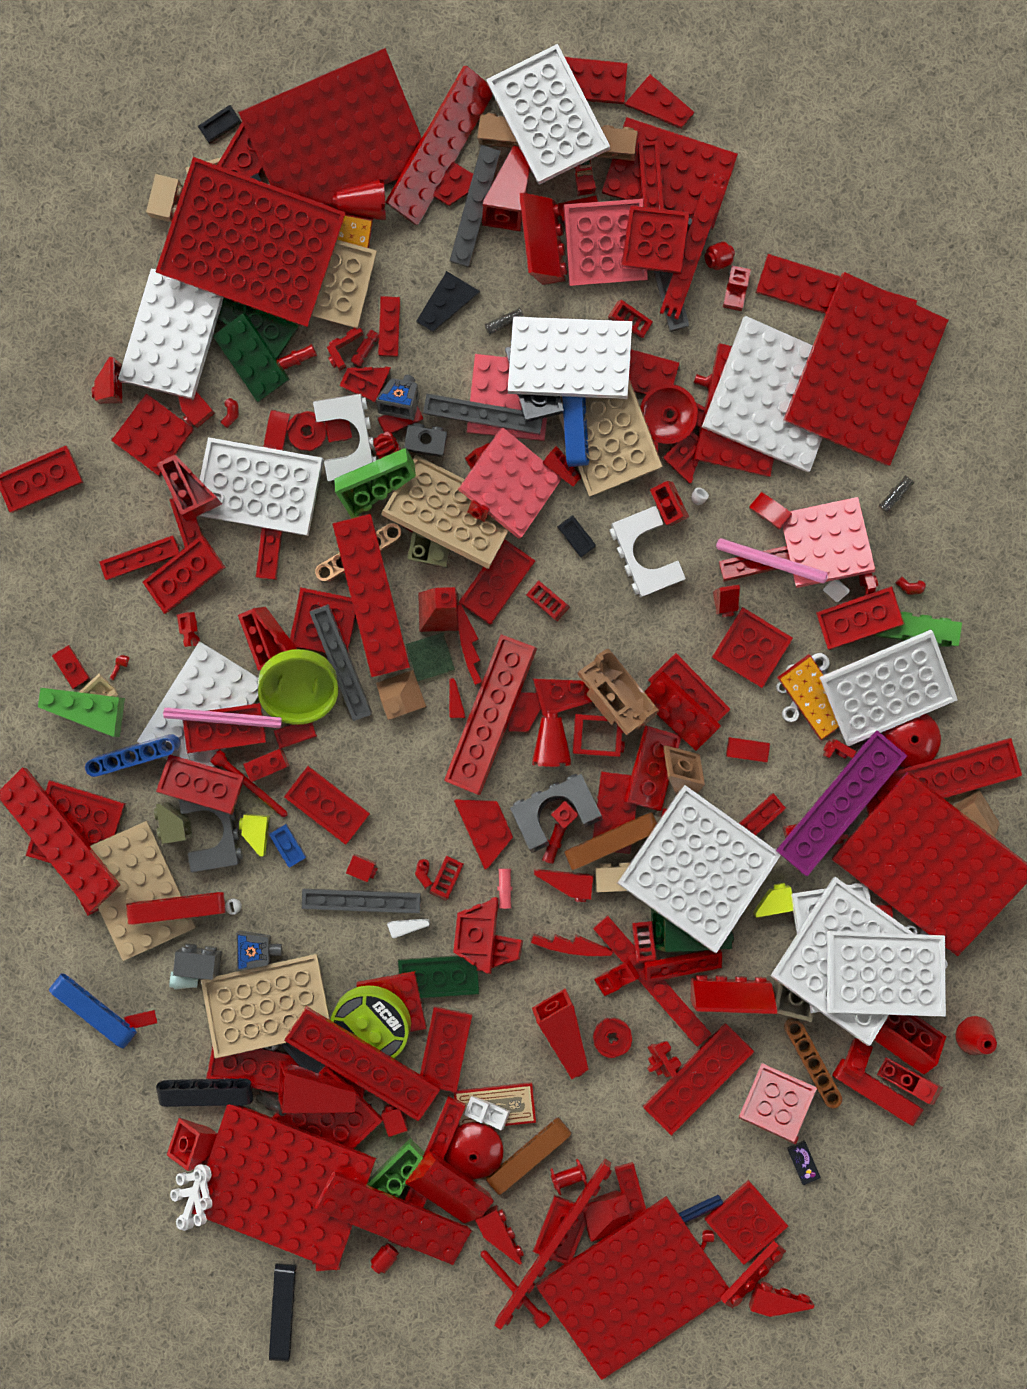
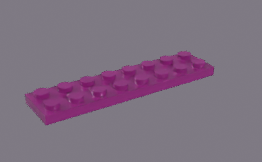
(841, 803)

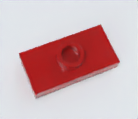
(71, 667)

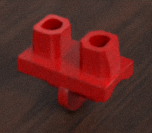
(659, 1061)

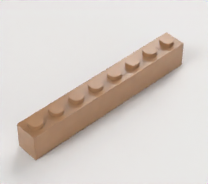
(496, 132)

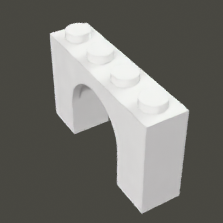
(350, 409)
(645, 580)

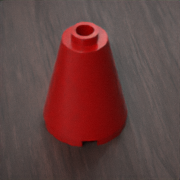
(363, 200)
(551, 743)
(976, 1036)

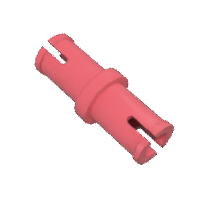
(504, 888)

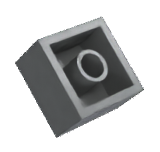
(197, 962)

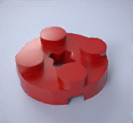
(308, 442)
(610, 1026)

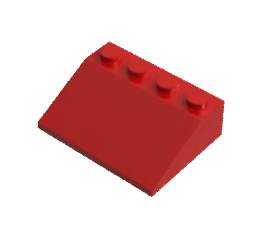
(543, 238)
(732, 995)

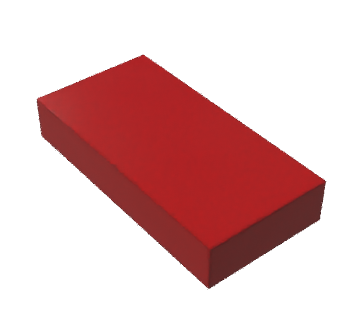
(294, 734)

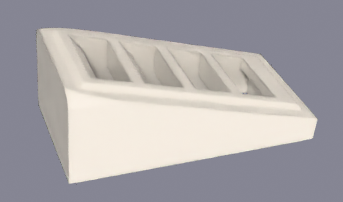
(403, 927)

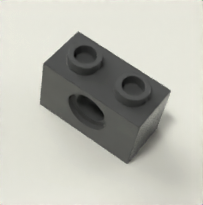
(434, 448)

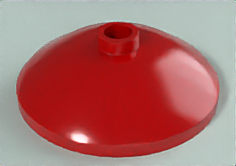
(658, 404)
(927, 742)
(477, 1140)

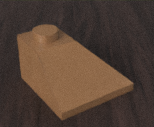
(400, 695)
(684, 769)

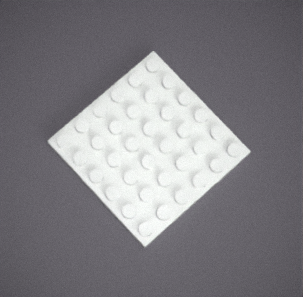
(757, 393)
(699, 869)
(805, 961)

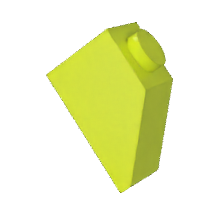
(255, 831)
(775, 901)

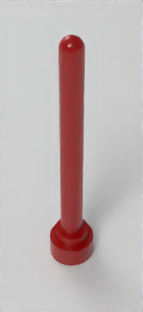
(220, 760)
(540, 1317)

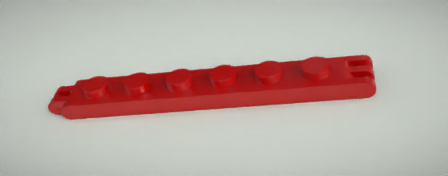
(694, 245)

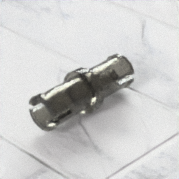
(503, 321)
(896, 494)
(270, 1101)

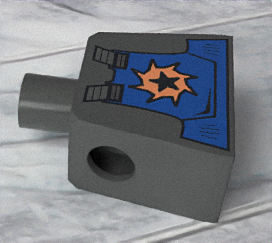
(399, 398)
(255, 950)

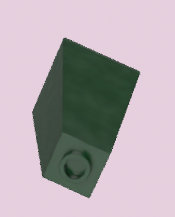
(673, 939)

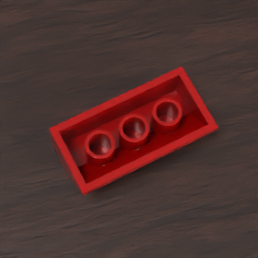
(912, 1041)
(449, 1188)

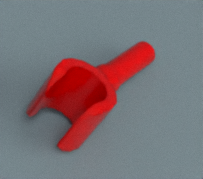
(121, 660)
(707, 1236)

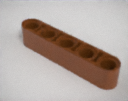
(610, 841)
(819, 1069)
(528, 1156)

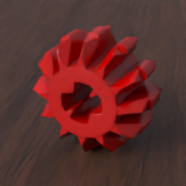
(385, 444)

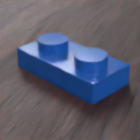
(287, 845)

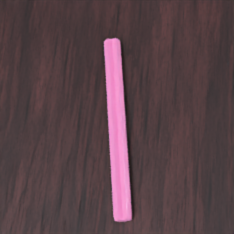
(772, 561)
(220, 717)

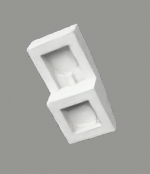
(487, 1112)

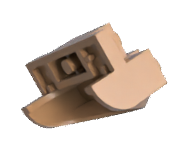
(617, 693)

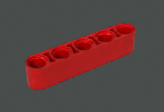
(175, 908)
(881, 1095)

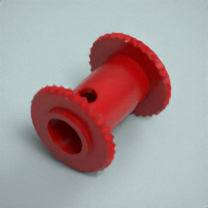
(568, 1177)

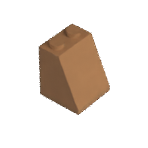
(979, 811)

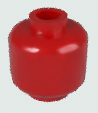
(719, 255)

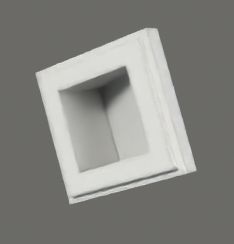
(836, 590)

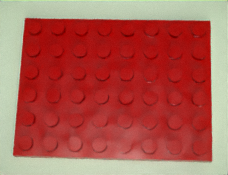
(335, 130)
(250, 242)
(865, 369)
(933, 863)
(271, 1179)
(633, 1288)

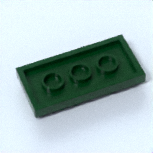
(273, 330)
(251, 357)
(442, 975)

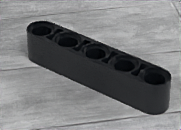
(204, 1092)
(282, 1312)

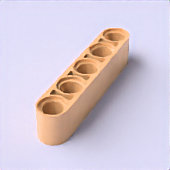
(331, 563)

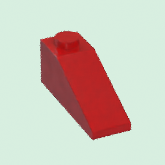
(195, 410)
(727, 600)
(570, 883)

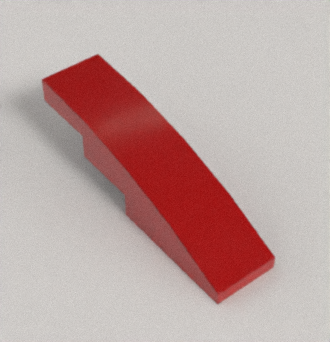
(467, 637)
(578, 946)

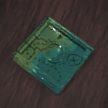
(430, 656)

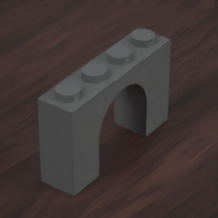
(528, 812)
(225, 852)

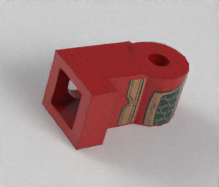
(584, 179)

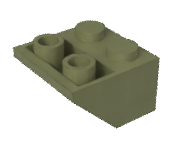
(428, 551)
(172, 824)

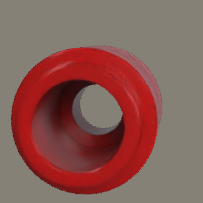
(384, 1258)

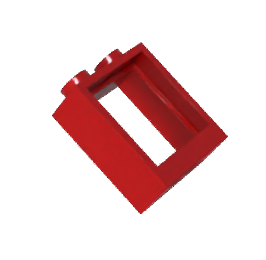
(577, 737)

